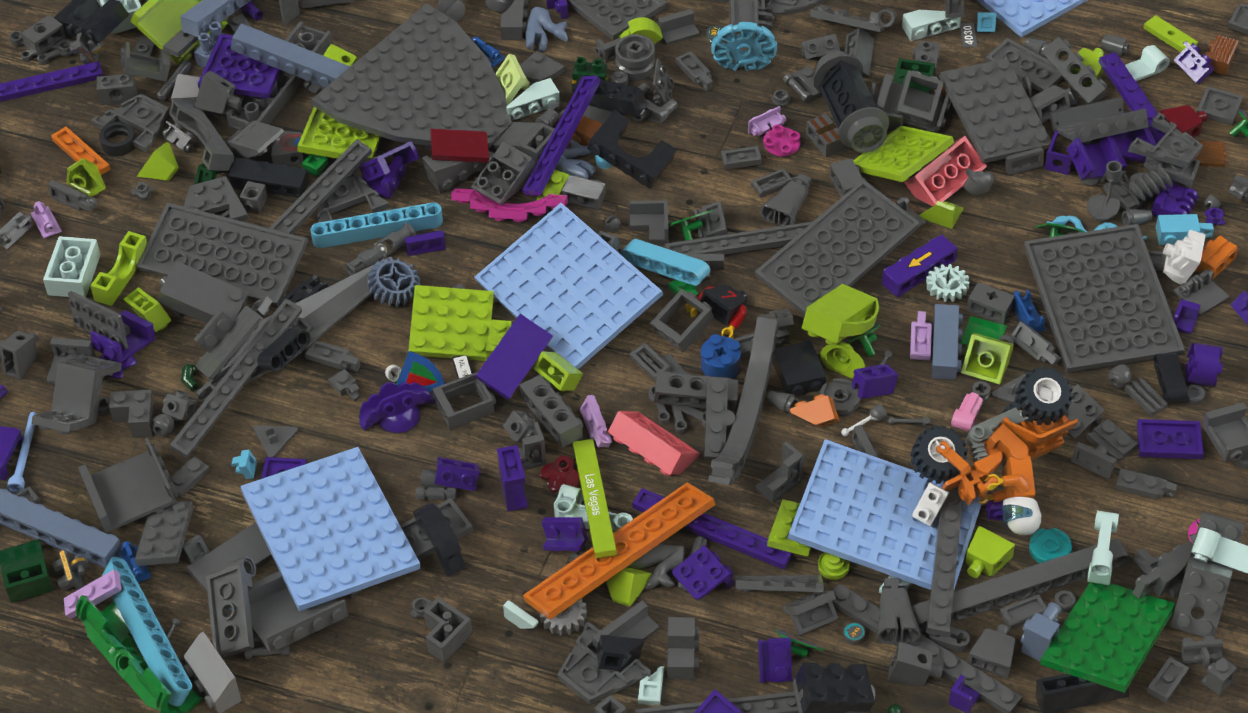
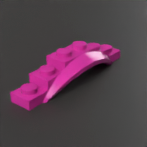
(499, 212)

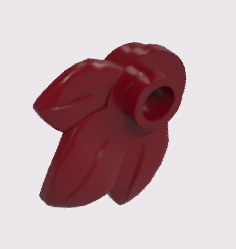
(558, 476)

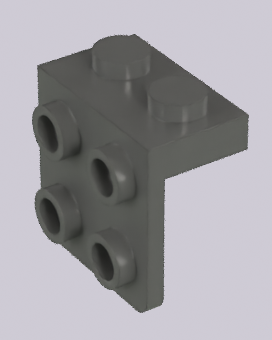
(67, 349)

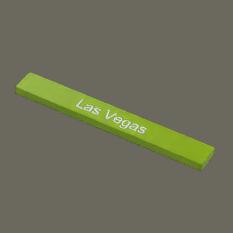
(594, 499)

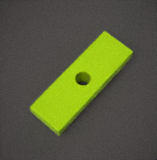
(1168, 33)

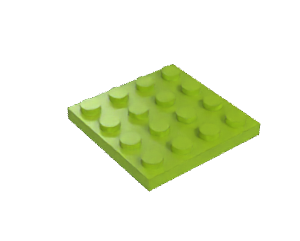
(331, 139)
(903, 153)
(450, 322)

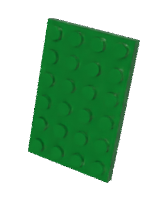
(1108, 635)

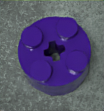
(1203, 364)

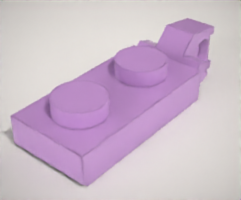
(920, 338)
(594, 422)

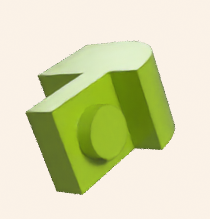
(644, 27)

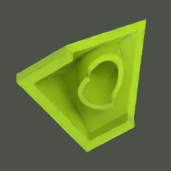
(160, 165)
(85, 177)
(943, 214)
(627, 585)

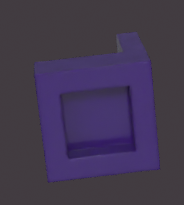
(1186, 316)
(962, 696)

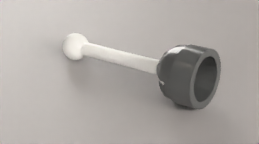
(877, 414)

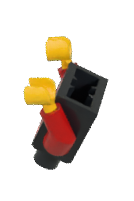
(726, 304)

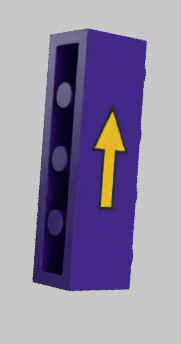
(916, 266)

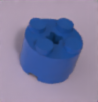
(721, 357)

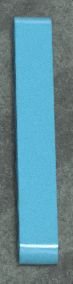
(375, 225)

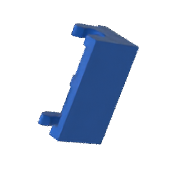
(1027, 312)

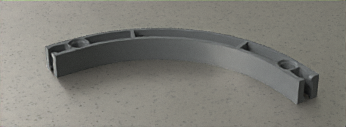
(736, 450)

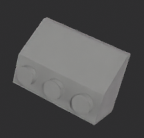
(211, 675)

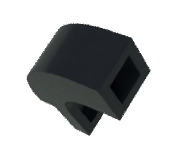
(438, 530)

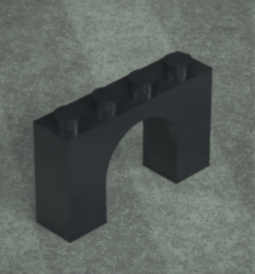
(96, 26)
(643, 169)

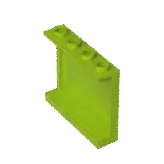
(162, 21)

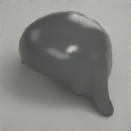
(978, 182)

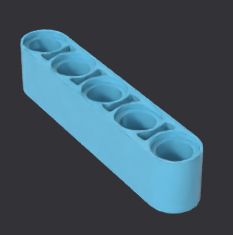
(666, 262)

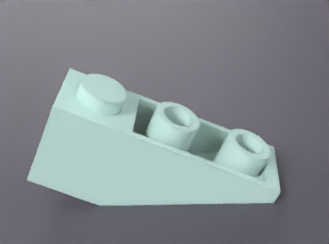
(927, 23)
(536, 98)

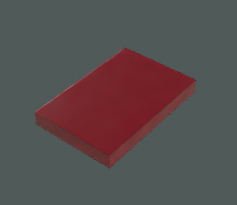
(459, 145)

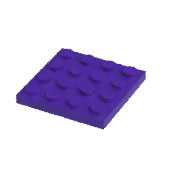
(246, 74)

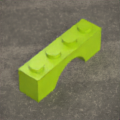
(109, 286)

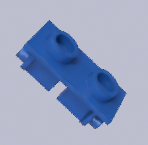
(493, 55)
(128, 553)

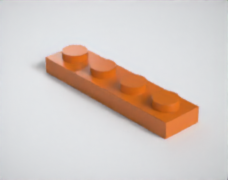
(78, 149)

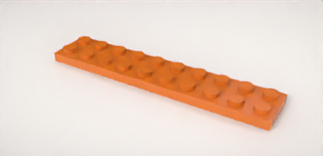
(631, 543)

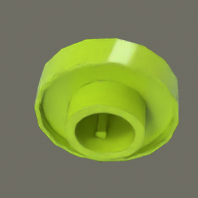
(832, 566)

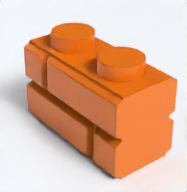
(1217, 256)

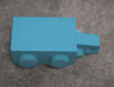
(1176, 227)

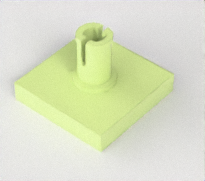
(511, 78)

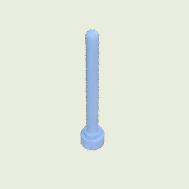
(16, 482)

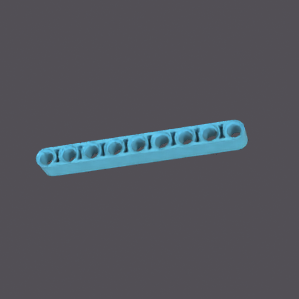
(149, 633)

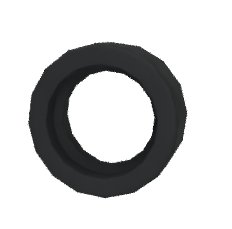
(113, 129)

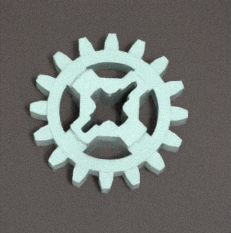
(938, 279)

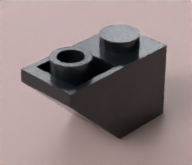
(617, 652)

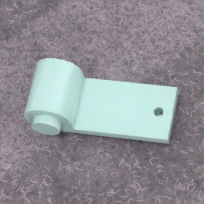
(1151, 63)
(1213, 547)

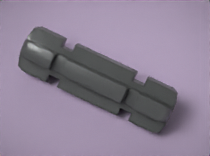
(437, 493)

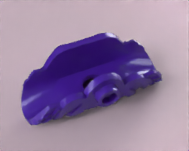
(394, 407)

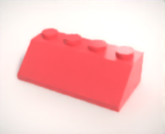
(945, 173)
(652, 442)

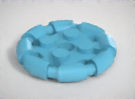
(725, 52)

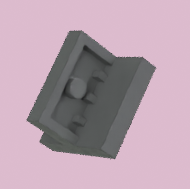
(811, 611)

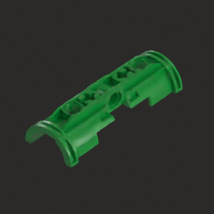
(113, 639)

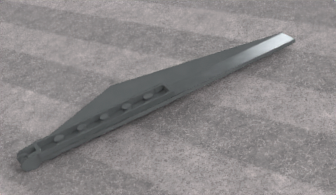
(318, 315)

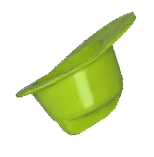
(841, 359)

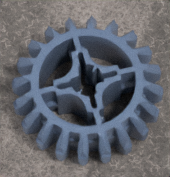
(387, 289)

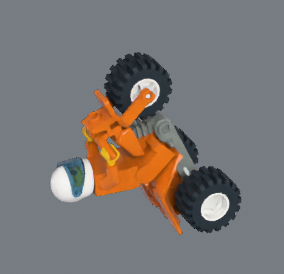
(1020, 434)

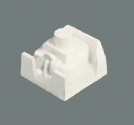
(1183, 257)

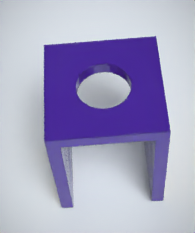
(1051, 156)

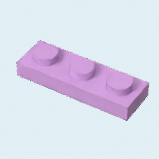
(96, 591)

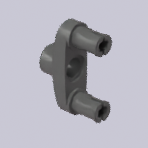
(652, 111)

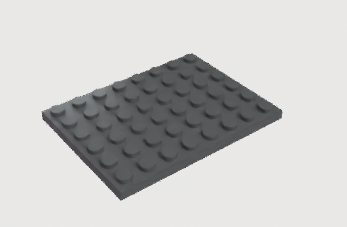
(1102, 298)

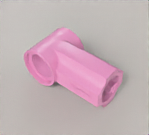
(966, 415)

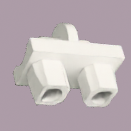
(930, 504)

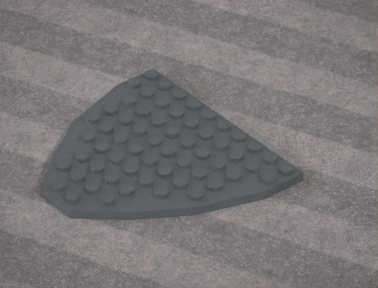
(419, 81)

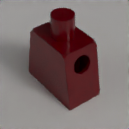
(1185, 119)

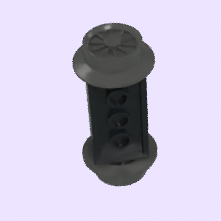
(850, 102)

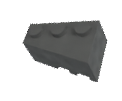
(446, 174)

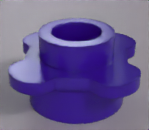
(1214, 216)

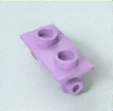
(759, 124)
(45, 220)

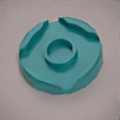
(1049, 544)

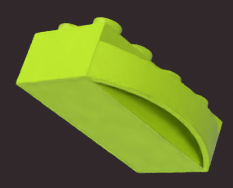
(841, 314)

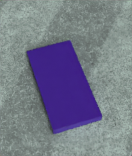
(514, 356)

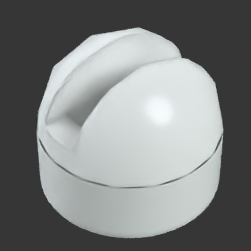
(396, 369)

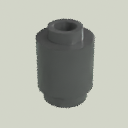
(1115, 44)

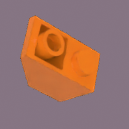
(818, 412)

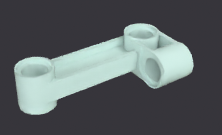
(569, 505)
(1101, 563)

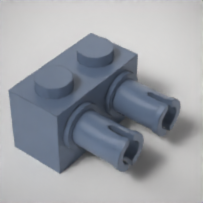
(207, 44)
(1040, 631)

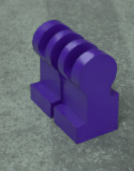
(1174, 201)

